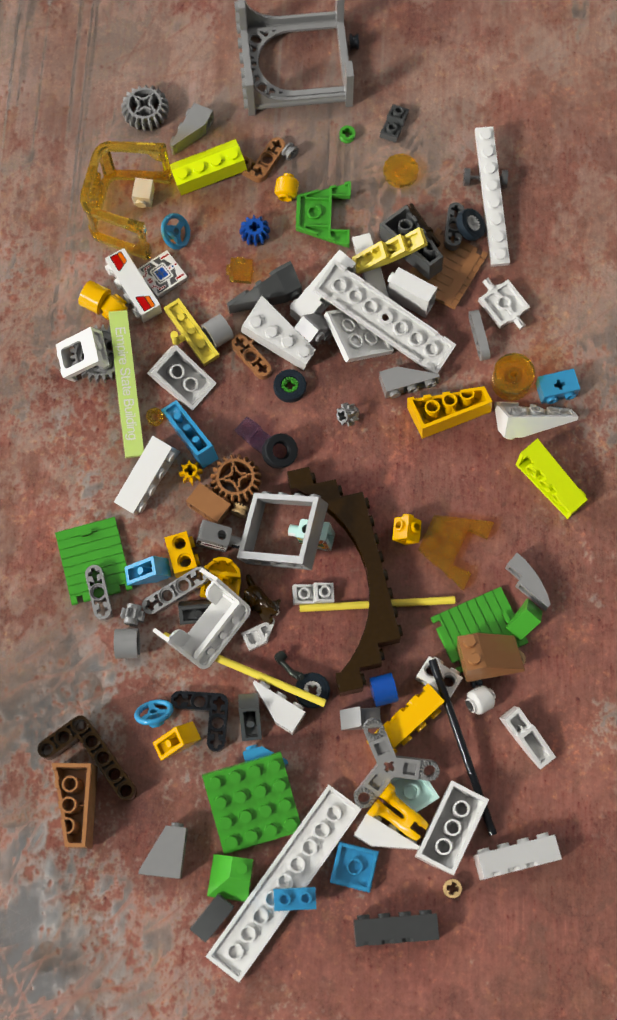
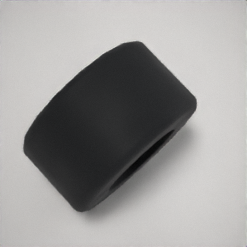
(291, 447)

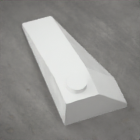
(521, 421)

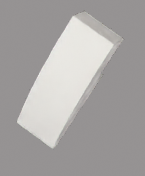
(527, 737)

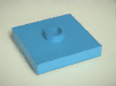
(354, 867)

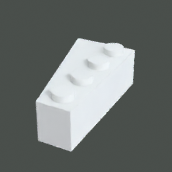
(517, 856)

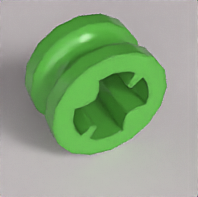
(343, 138)

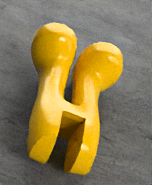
(403, 824)

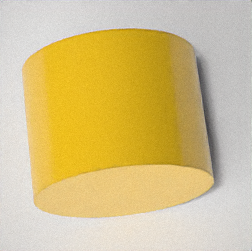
(93, 296)

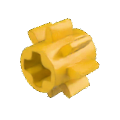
(185, 473)

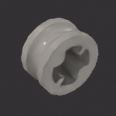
(290, 151)

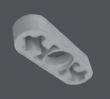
(479, 335)
(96, 607)

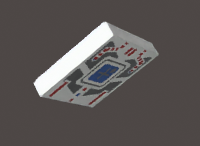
(162, 274)

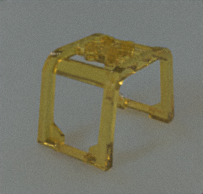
(95, 190)

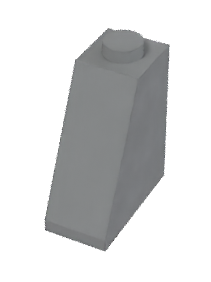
(167, 854)

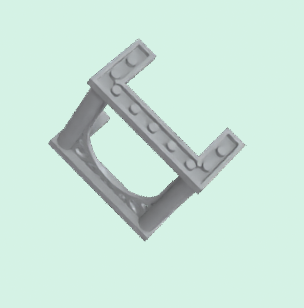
(253, 23)

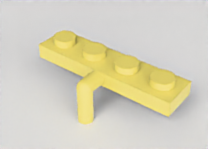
(190, 332)

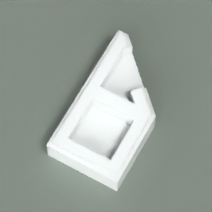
(257, 635)

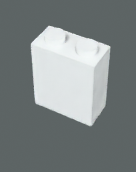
(411, 292)

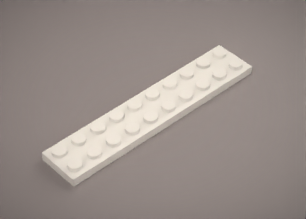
(292, 868)

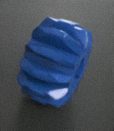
(251, 236)

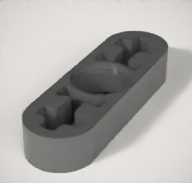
(449, 232)

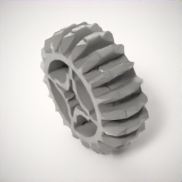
(145, 114)

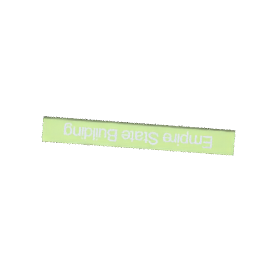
(126, 383)

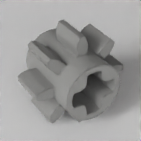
(347, 414)
(132, 614)

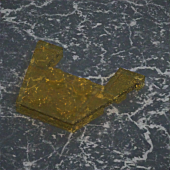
(444, 541)

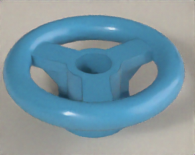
(172, 232)
(155, 716)

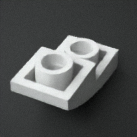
(313, 593)

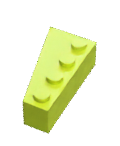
(551, 479)

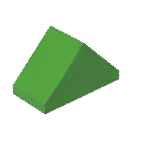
(525, 619)

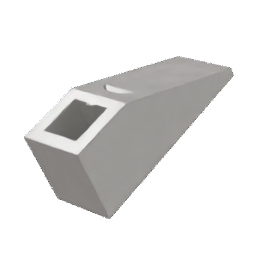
(195, 125)
(402, 380)

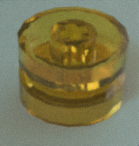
(512, 376)

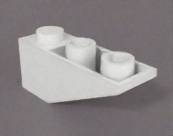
(284, 713)
(377, 834)

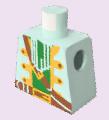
(326, 538)

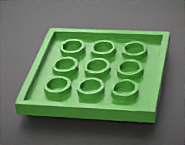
(252, 802)

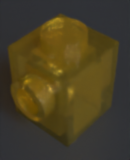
(240, 270)

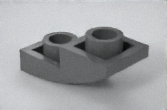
(394, 123)
(212, 917)

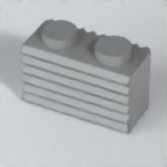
(313, 327)

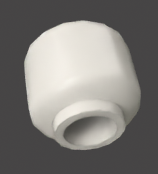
(480, 700)

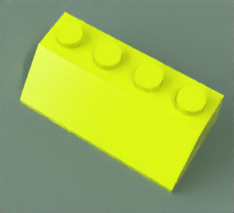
(208, 167)

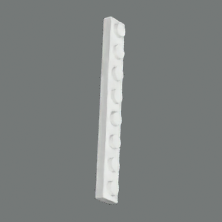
(492, 196)

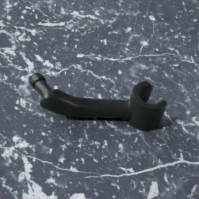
(280, 658)

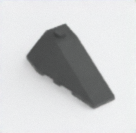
(277, 289)

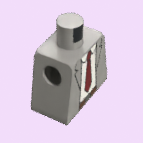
(209, 534)

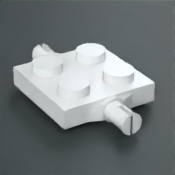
(503, 303)

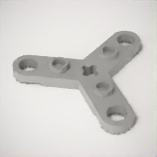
(383, 752)

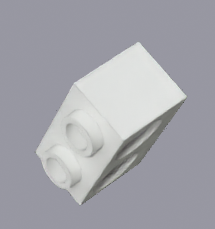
(451, 673)

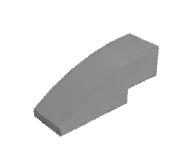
(528, 582)

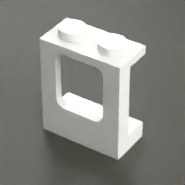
(93, 349)

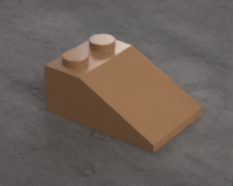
(488, 655)

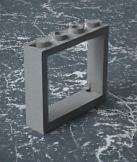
(311, 538)

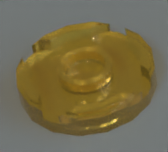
(400, 170)

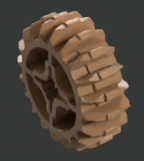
(243, 478)

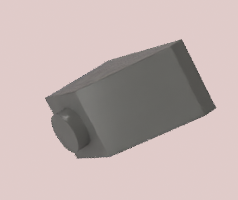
(250, 716)

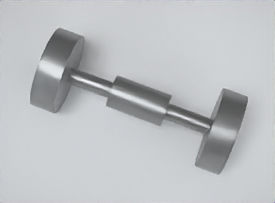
(466, 179)

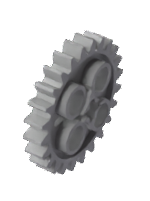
(98, 372)

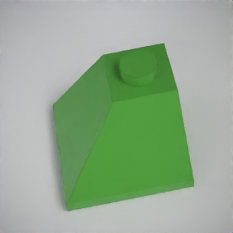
(230, 877)

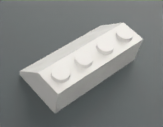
(451, 828)

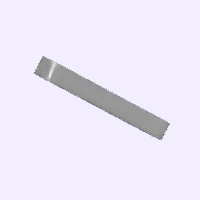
(177, 593)

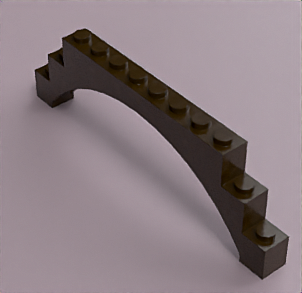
(381, 622)

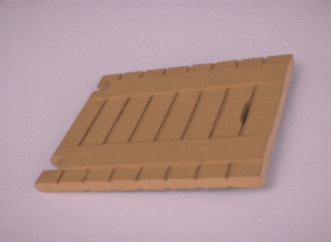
(457, 271)

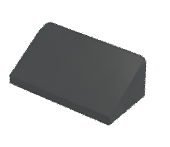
(192, 610)

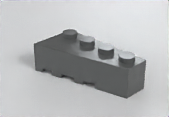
(426, 260)
(395, 929)

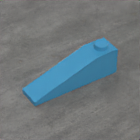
(190, 434)

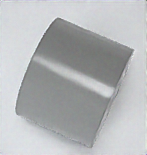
(217, 330)
(126, 643)

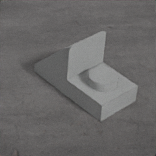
(355, 717)

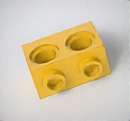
(178, 555)

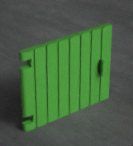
(99, 549)
(475, 616)

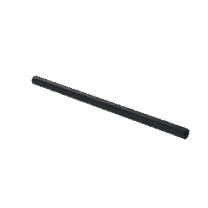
(461, 742)

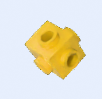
(406, 529)

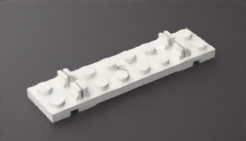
(367, 305)

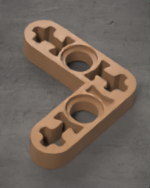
(260, 165)
(248, 342)

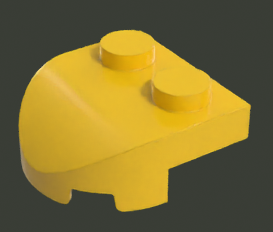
(226, 571)

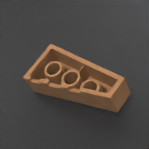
(77, 797)

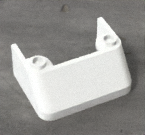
(213, 628)

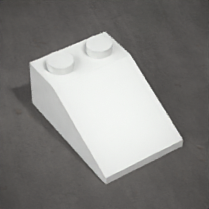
(181, 377)

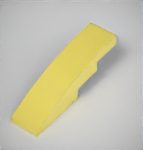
(390, 251)

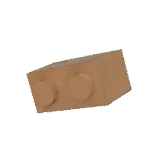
(209, 504)

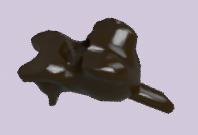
(260, 602)

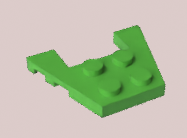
(314, 214)

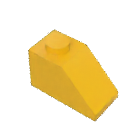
(176, 740)

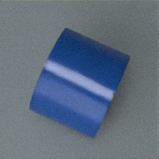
(383, 689)

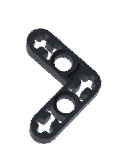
(209, 706)

